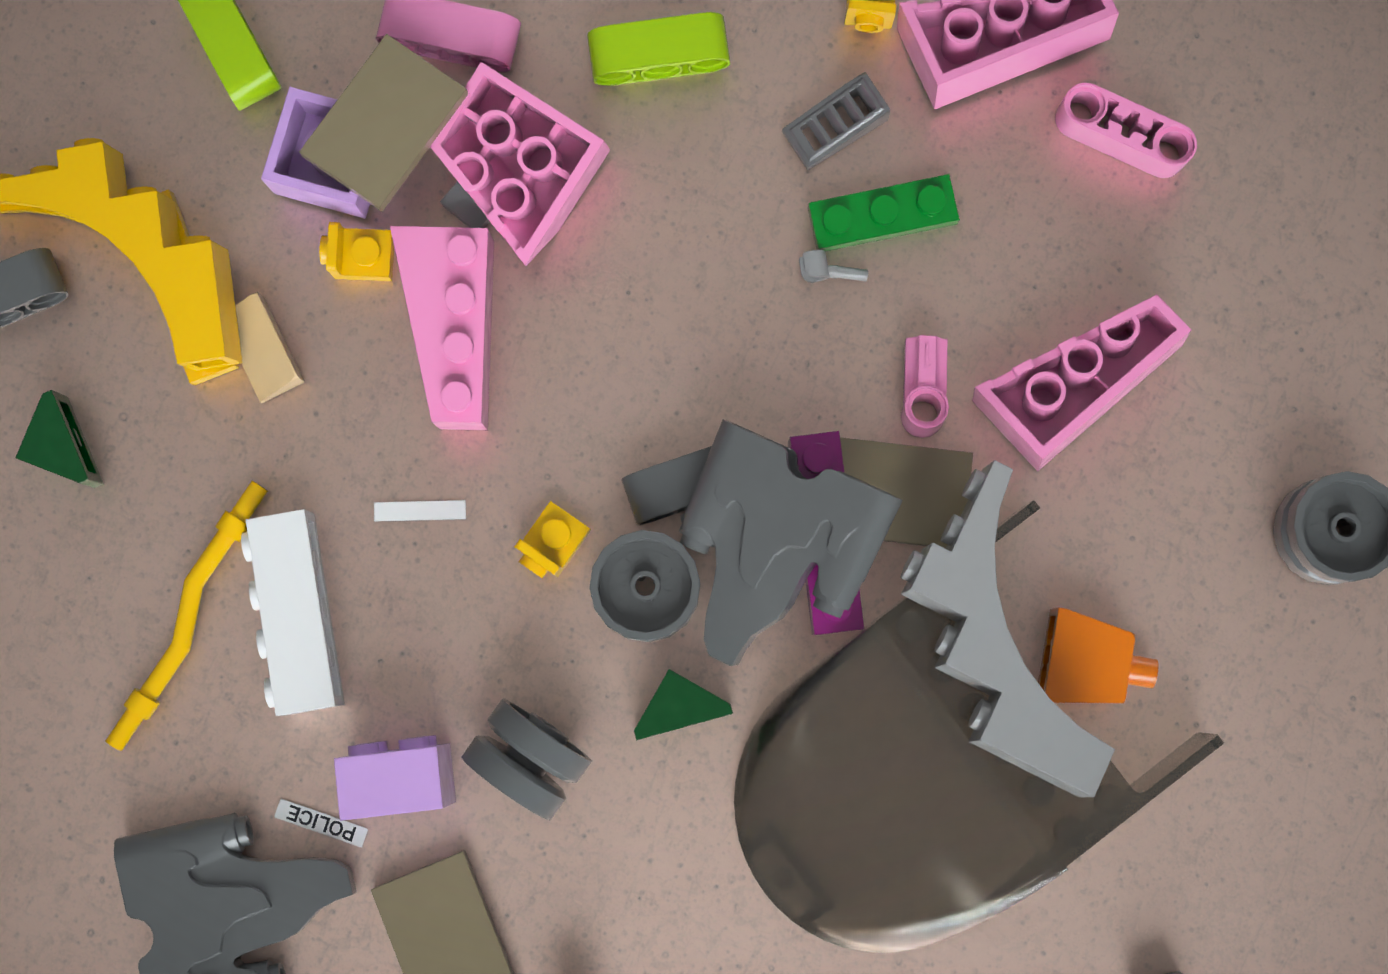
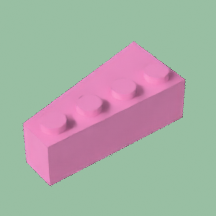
(981, 43)
(450, 313)
(1066, 390)

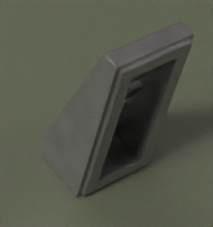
(827, 108)

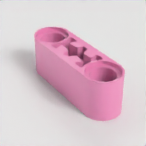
(452, 32)
(1140, 123)

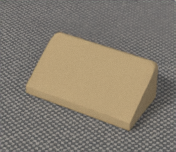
(264, 350)

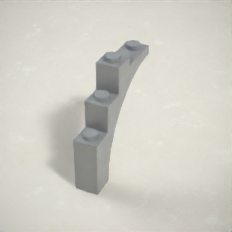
(979, 650)

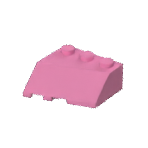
(518, 159)

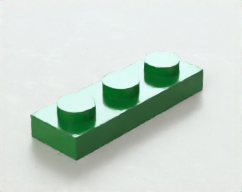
(883, 213)

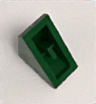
(57, 442)
(679, 705)

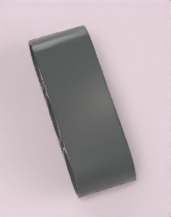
(29, 285)
(664, 487)

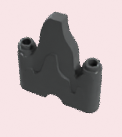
(773, 532)
(213, 901)

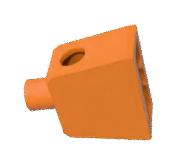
(1090, 660)

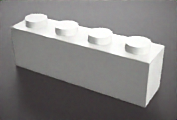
(293, 613)

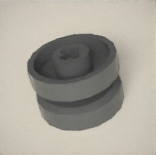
(1308, 533)
(632, 560)
(522, 765)

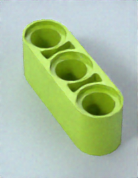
(658, 49)
(232, 50)

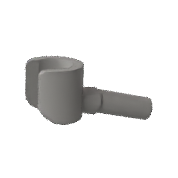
(815, 268)

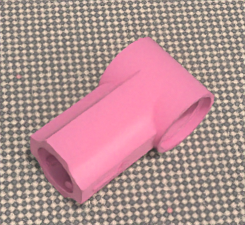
(924, 382)

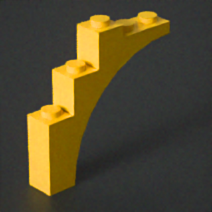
(185, 274)

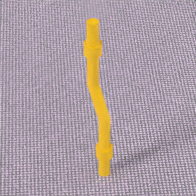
(143, 701)

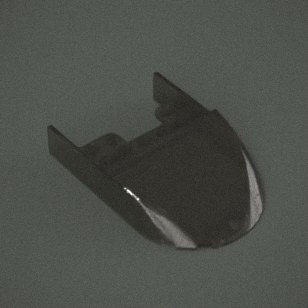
(882, 816)

